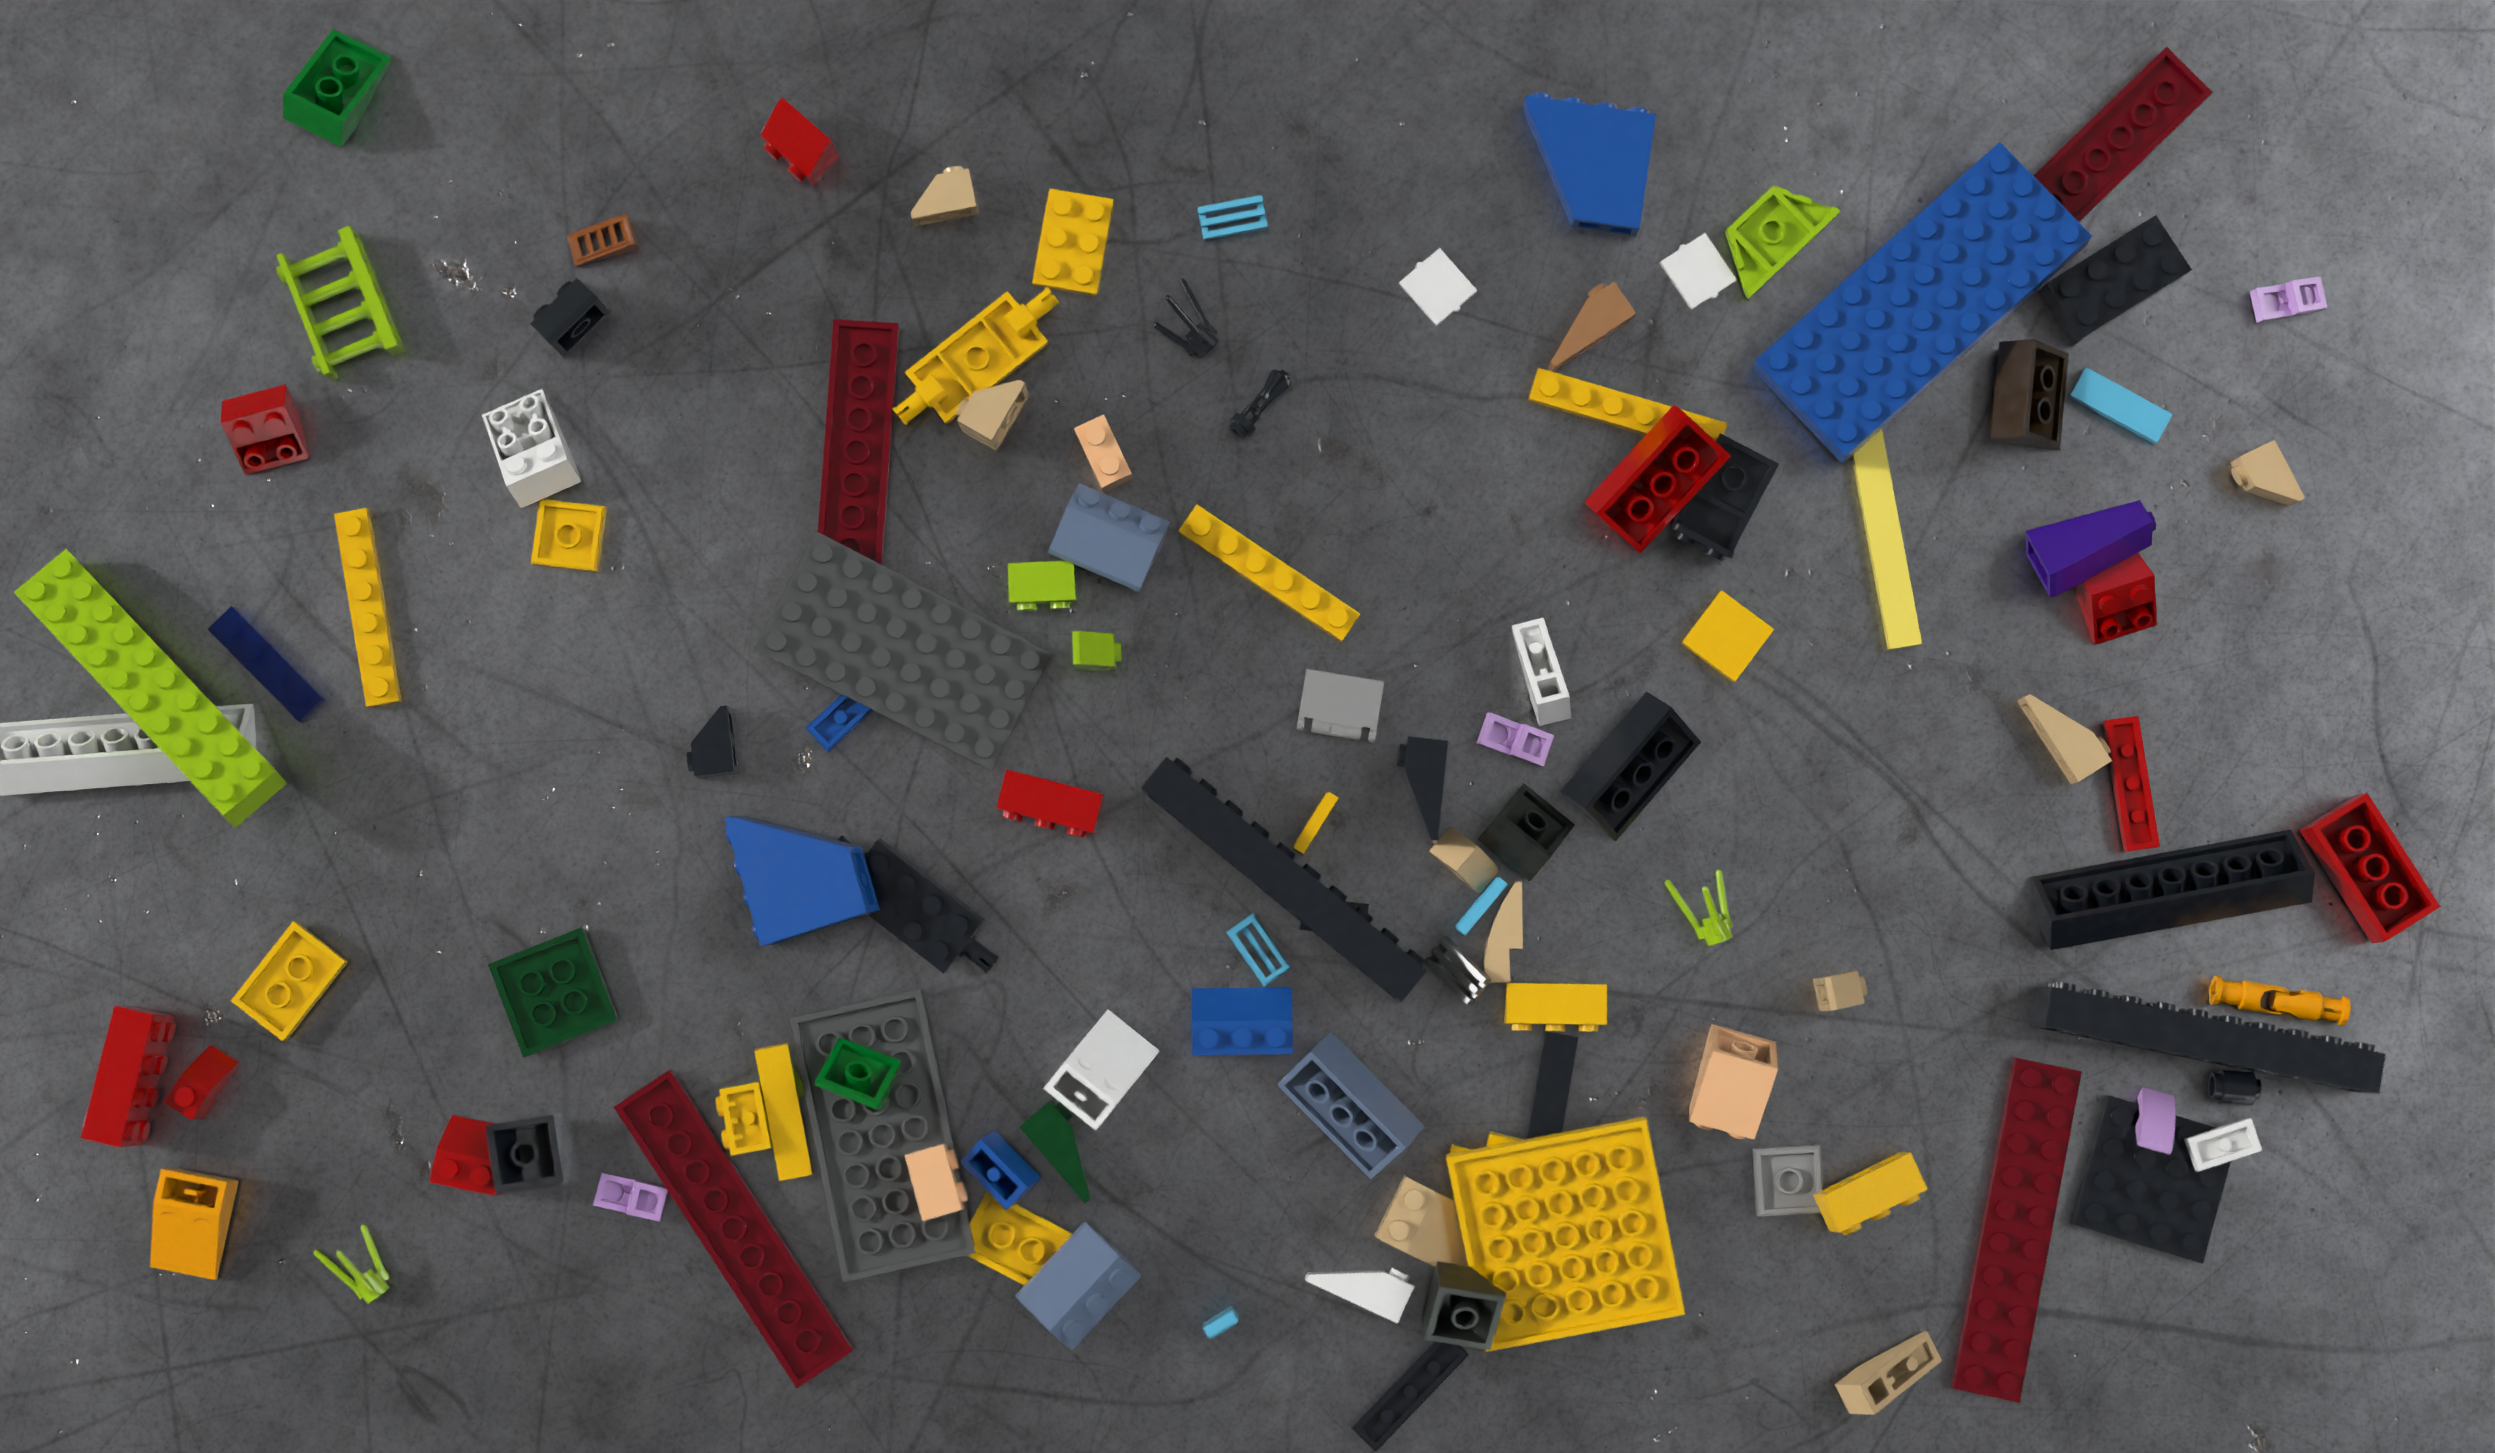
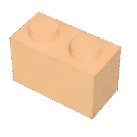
(1103, 454)
(936, 1182)

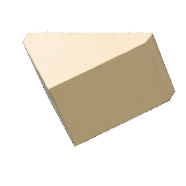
(1465, 859)

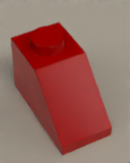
(201, 1083)

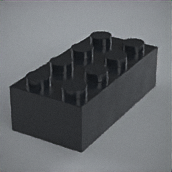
(2114, 280)

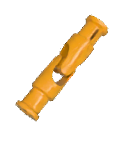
(2302, 1003)

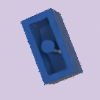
(1000, 1170)

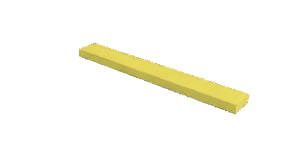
(1886, 545)

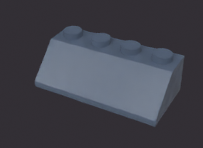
(1350, 1105)

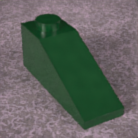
(1056, 1140)

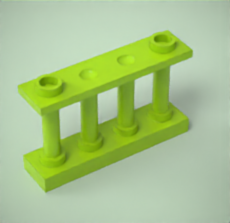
(372, 307)

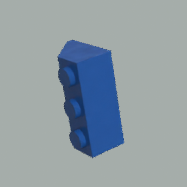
(1242, 1021)

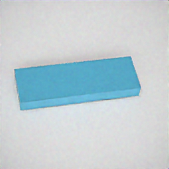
(2120, 405)

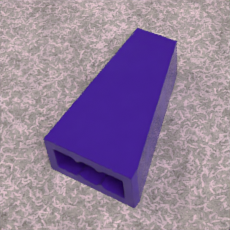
(2087, 545)

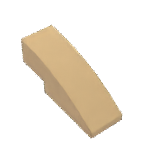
(1504, 935)

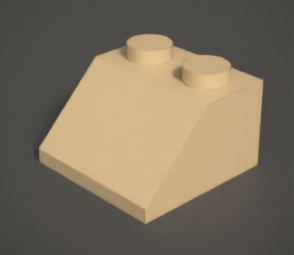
(992, 412)

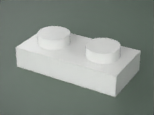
(2223, 1144)

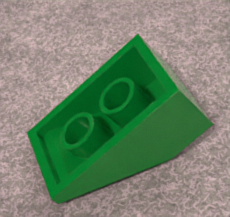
(335, 87)

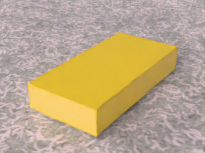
(1315, 823)

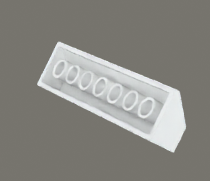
(92, 753)

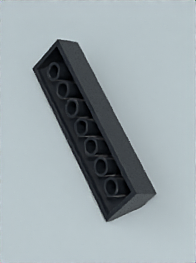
(2172, 889)

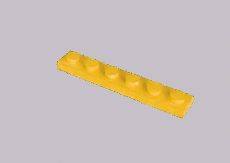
(1607, 404)
(1269, 573)
(367, 608)

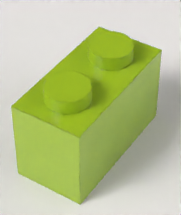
(1042, 584)

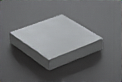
(1787, 1180)

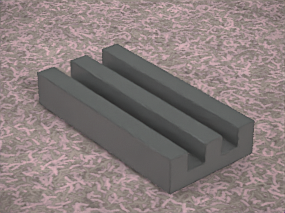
(1439, 954)

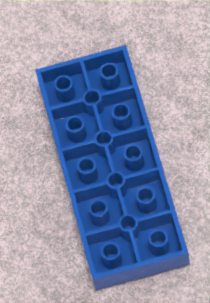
(1921, 302)

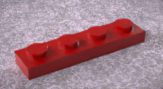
(2131, 784)

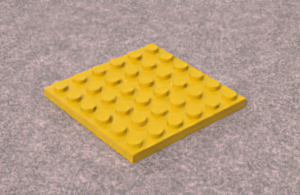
(1568, 1231)

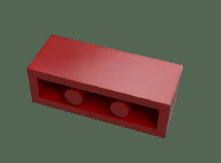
(1049, 803)

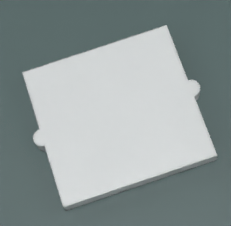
(1698, 271)
(1437, 287)

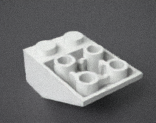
(531, 449)
(1101, 1069)

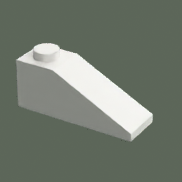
(1542, 672)
(1371, 1289)

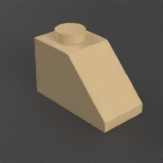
(946, 198)
(2267, 475)
(1840, 990)

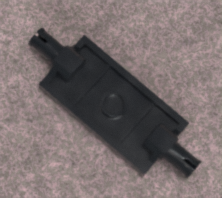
(923, 911)

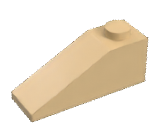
(2070, 744)
(1887, 1375)

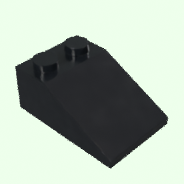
(1424, 777)

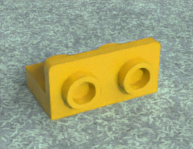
(744, 1119)

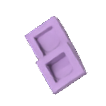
(2288, 299)
(1515, 739)
(2156, 1120)
(630, 1196)

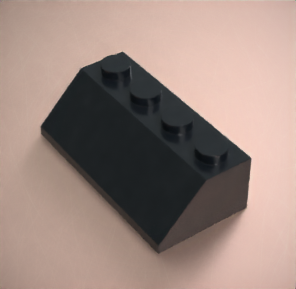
(1631, 765)

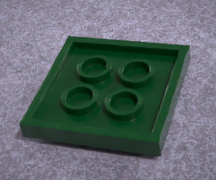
(553, 992)

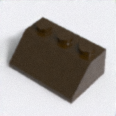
(2029, 394)

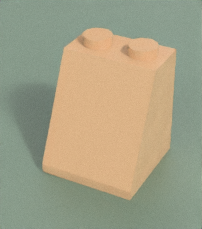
(1733, 1082)

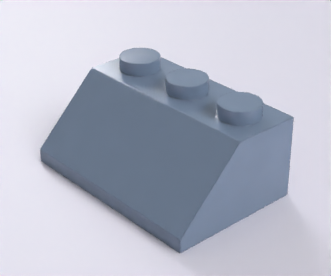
(1109, 537)
(1078, 1285)

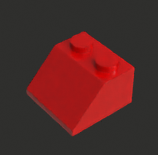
(798, 143)
(464, 1157)

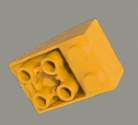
(191, 1221)

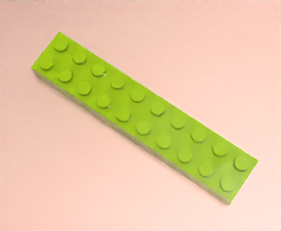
(151, 688)

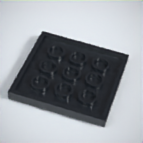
(2145, 1192)

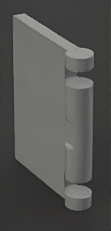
(1340, 704)

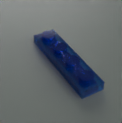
(266, 664)

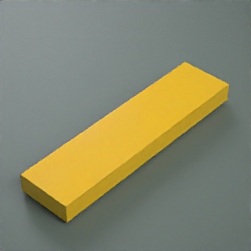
(783, 1111)

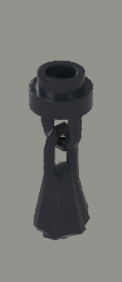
(1276, 383)

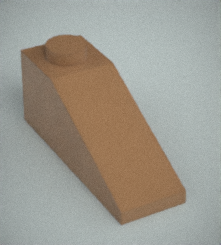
(1600, 317)

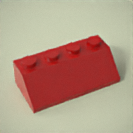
(1657, 478)

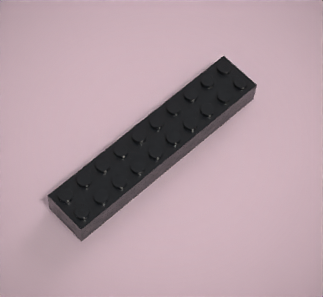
(1283, 879)
(2214, 1040)

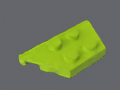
(1773, 234)

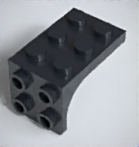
(1726, 501)

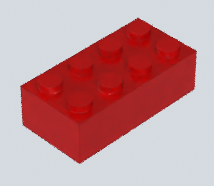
(2369, 868)
(128, 1076)

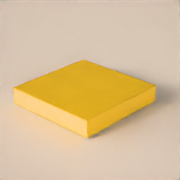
(568, 535)
(1727, 636)

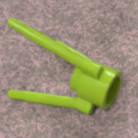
(1715, 927)
(366, 1286)

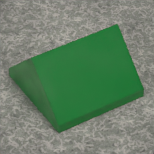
(858, 1073)

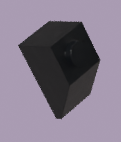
(714, 747)

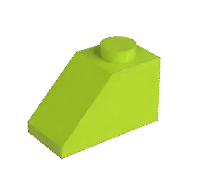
(1095, 651)

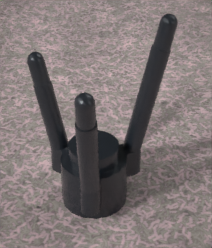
(1200, 338)

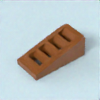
(617, 248)

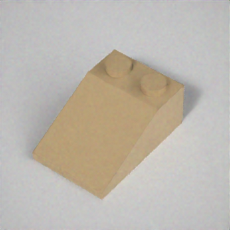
(1423, 1225)

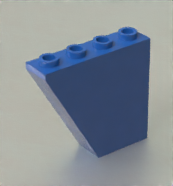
(1594, 159)
(797, 879)

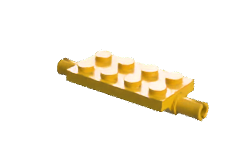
(977, 356)

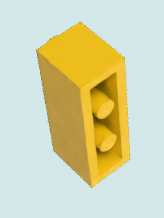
(1555, 1005)
(1870, 1193)

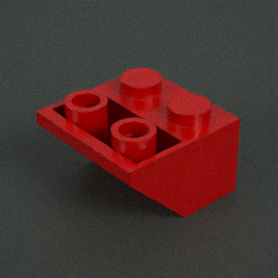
(264, 429)
(2119, 600)

